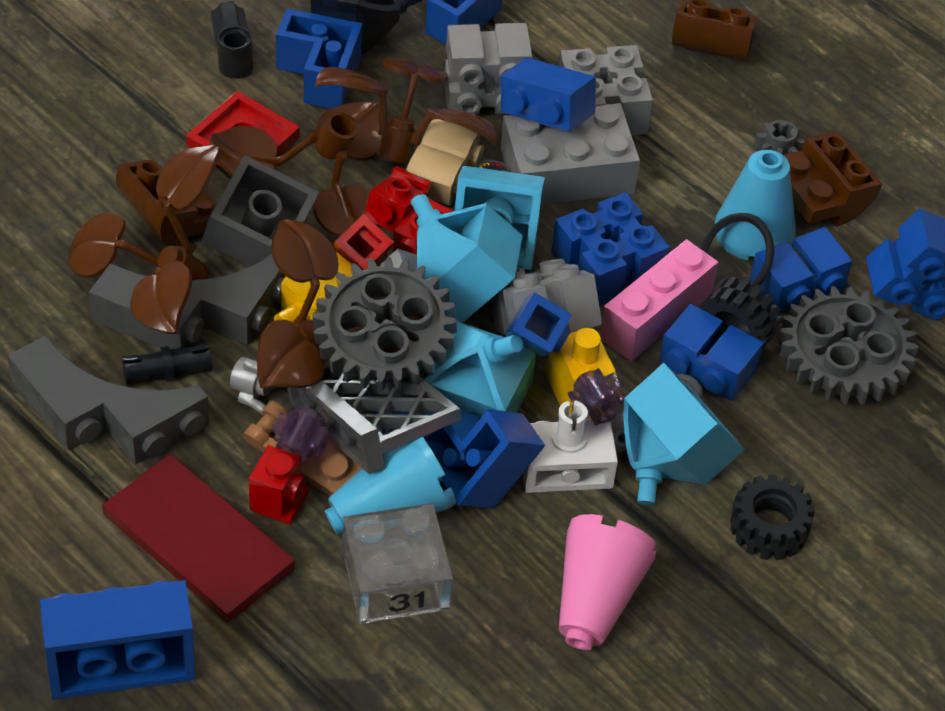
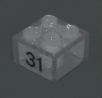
(396, 563)

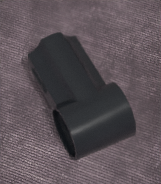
(232, 40)

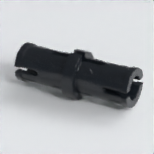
(167, 363)

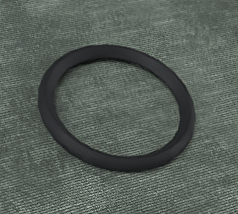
(746, 217)

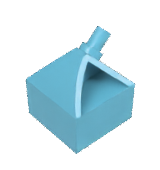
(512, 196)
(468, 251)
(484, 371)
(673, 435)

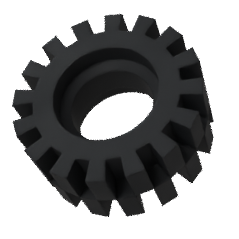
(744, 309)

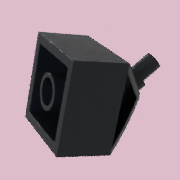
(376, 15)

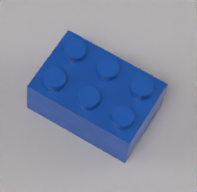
(118, 639)

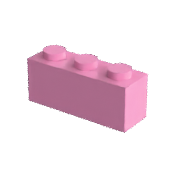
(657, 299)

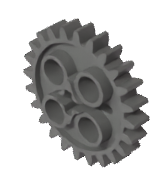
(385, 324)
(847, 345)

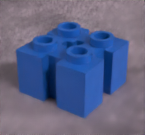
(609, 244)
(912, 266)

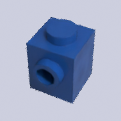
(540, 325)

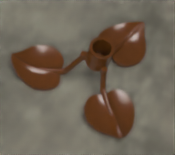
(400, 133)
(340, 134)
(161, 296)
(288, 349)

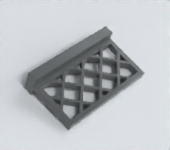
(360, 433)

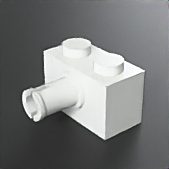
(574, 454)

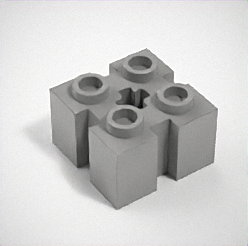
(478, 62)
(617, 81)
(557, 282)

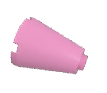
(600, 577)

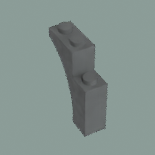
(228, 304)
(83, 406)

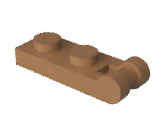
(323, 472)

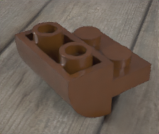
(714, 29)
(831, 180)
(138, 186)

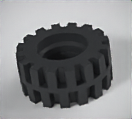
(775, 496)

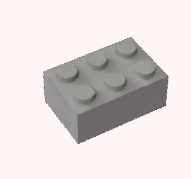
(577, 165)

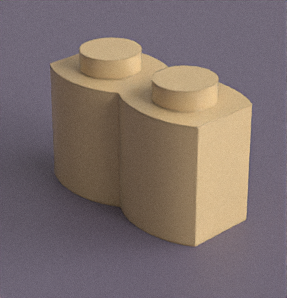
(442, 155)

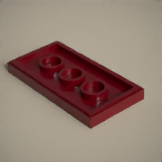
(198, 537)

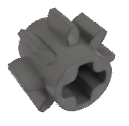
(780, 137)

